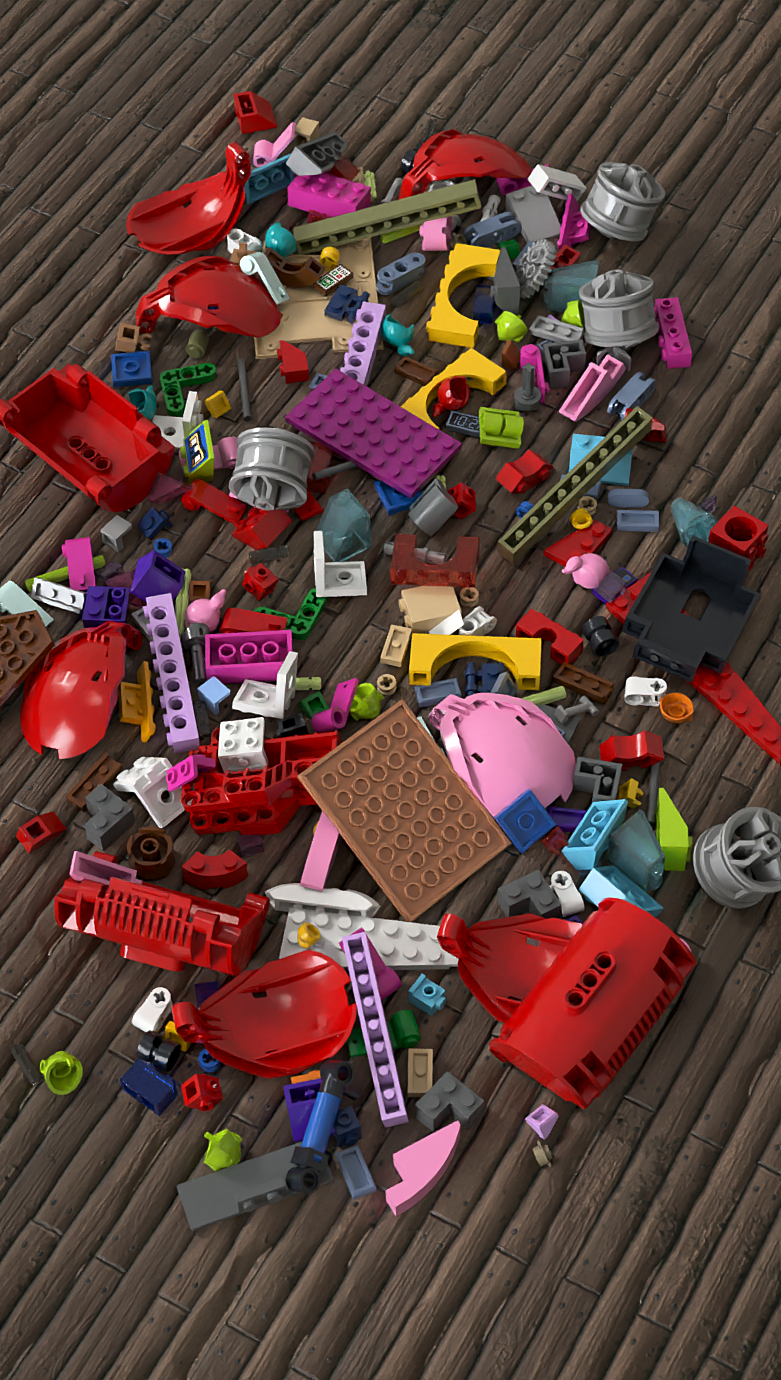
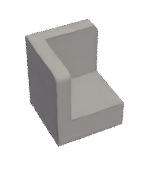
(113, 532)

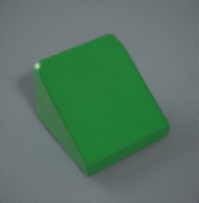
(511, 246)
(313, 704)

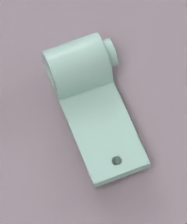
(259, 263)
(17, 601)

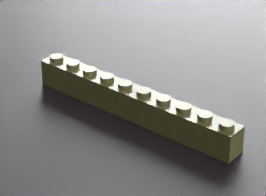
(387, 217)
(574, 485)

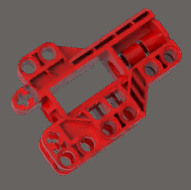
(258, 798)

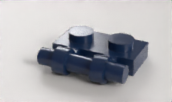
(342, 301)
(488, 676)

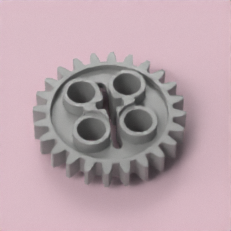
(535, 267)

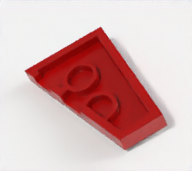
(579, 543)

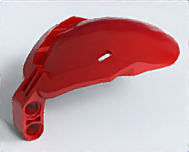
(454, 155)
(215, 208)
(207, 282)
(61, 700)
(499, 961)
(298, 1021)

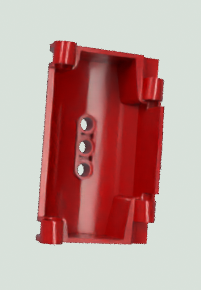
(89, 436)
(156, 925)
(586, 1045)

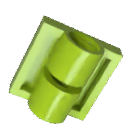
(500, 427)

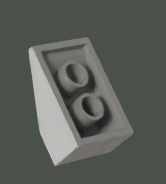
(534, 214)

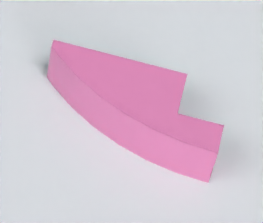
(592, 388)
(321, 855)
(99, 870)
(422, 1167)

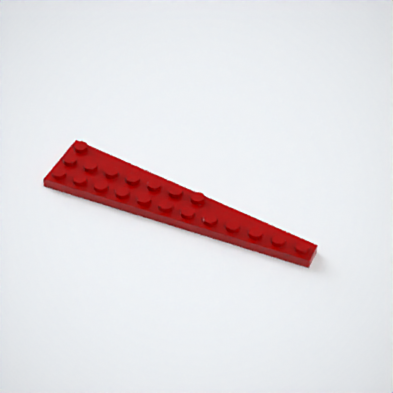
(723, 690)

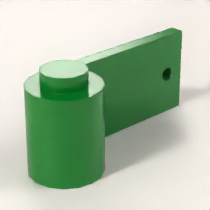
(402, 1032)

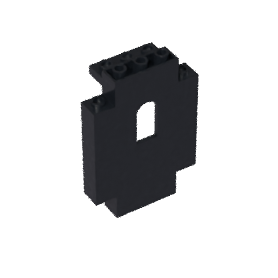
(677, 640)

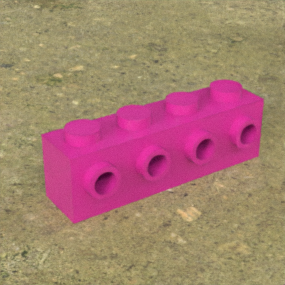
(672, 333)

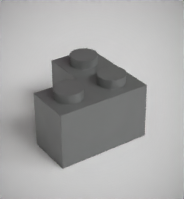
(561, 359)
(597, 777)
(110, 817)
(529, 894)
(447, 1099)

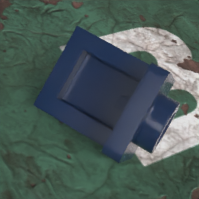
(154, 522)
(347, 1127)

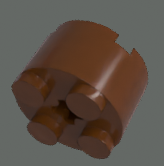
(151, 853)

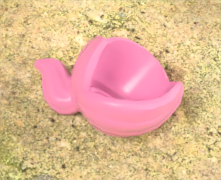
(587, 569)
(206, 611)

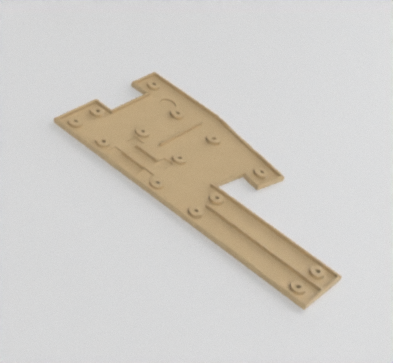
(304, 311)

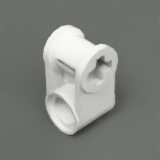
(239, 236)
(477, 623)
(643, 691)
(566, 893)
(151, 1013)

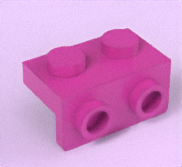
(188, 770)

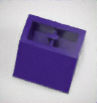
(156, 576)
(105, 605)
(300, 1102)

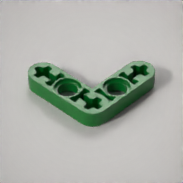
(176, 384)
(300, 620)

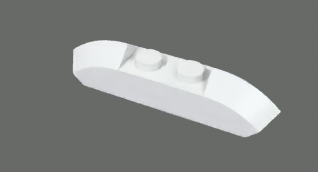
(328, 900)

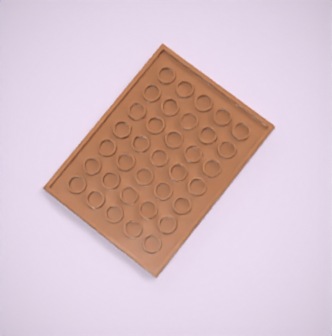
(404, 810)

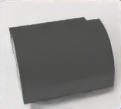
(433, 508)

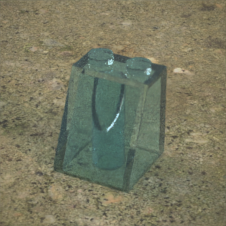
(565, 283)
(345, 527)
(637, 852)

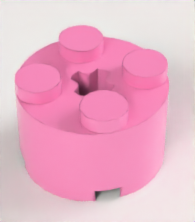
(437, 234)

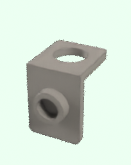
(616, 353)

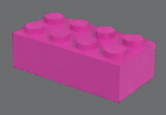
(328, 194)
(246, 655)

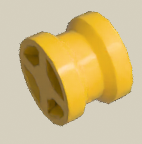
(329, 258)

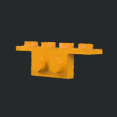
(136, 704)

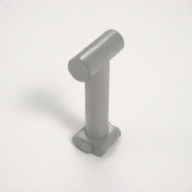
(586, 705)

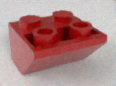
(253, 112)
(261, 527)

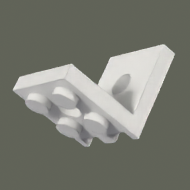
(180, 425)
(329, 575)
(267, 698)
(148, 783)

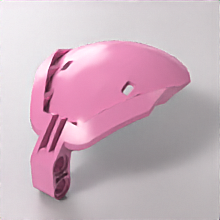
(513, 751)

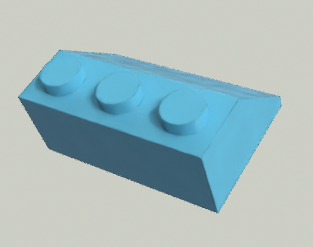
(268, 179)
(584, 444)
(592, 833)
(611, 882)

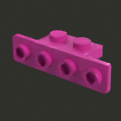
(574, 226)

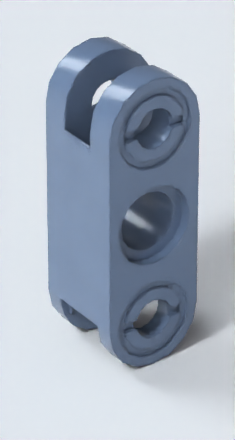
(493, 230)
(400, 273)
(632, 394)

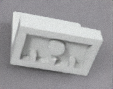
(242, 745)

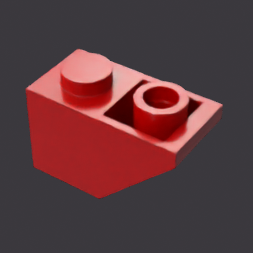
(294, 363)
(40, 831)

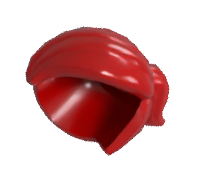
(452, 395)

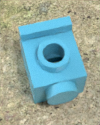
(428, 1003)

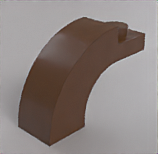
(295, 274)

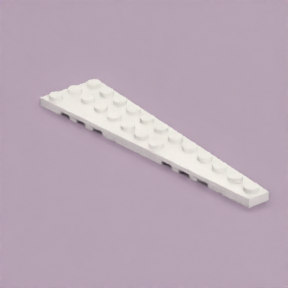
(397, 942)

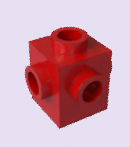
(465, 499)
(259, 581)
(202, 1092)

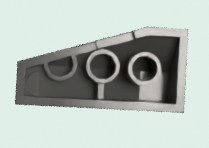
(317, 155)
(506, 285)

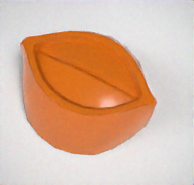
(676, 708)

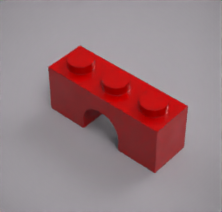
(565, 646)

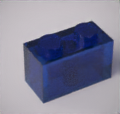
(149, 1086)

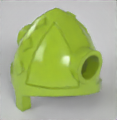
(574, 314)
(510, 327)
(366, 702)
(62, 1072)
(223, 1149)

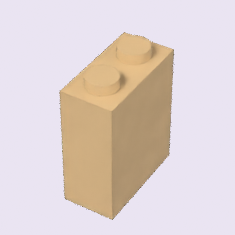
(427, 606)

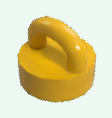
(581, 519)
(308, 933)

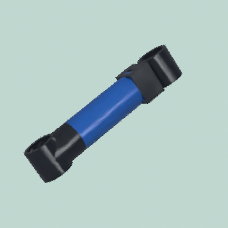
(311, 1156)

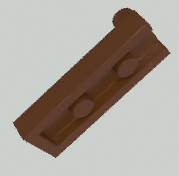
(584, 682)
(101, 773)

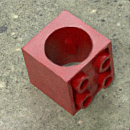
(740, 534)

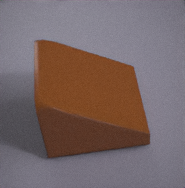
(510, 356)
(199, 590)

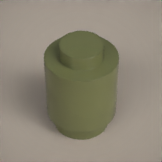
(197, 344)

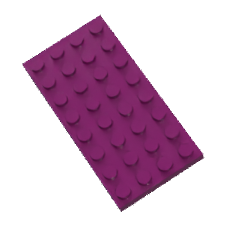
(373, 433)

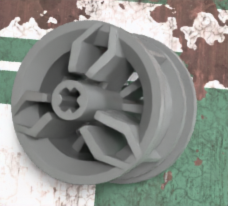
(622, 201)
(618, 309)
(271, 468)
(727, 864)

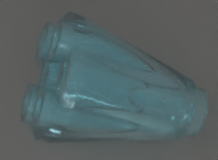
(691, 520)

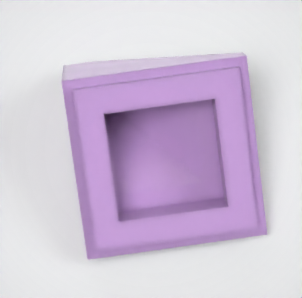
(542, 1120)

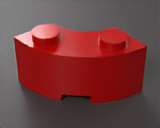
(524, 472)
(633, 750)
(214, 871)

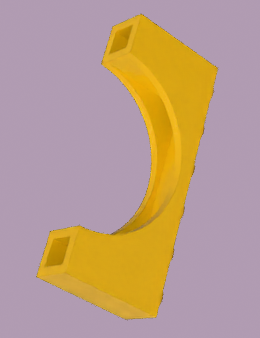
(465, 264)
(485, 376)
(433, 651)

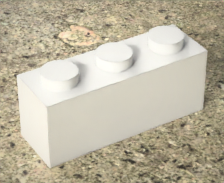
(556, 182)

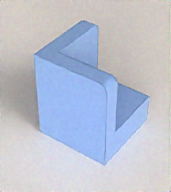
(212, 693)

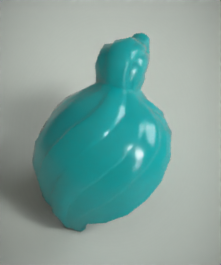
(280, 240)
(398, 335)
(144, 401)

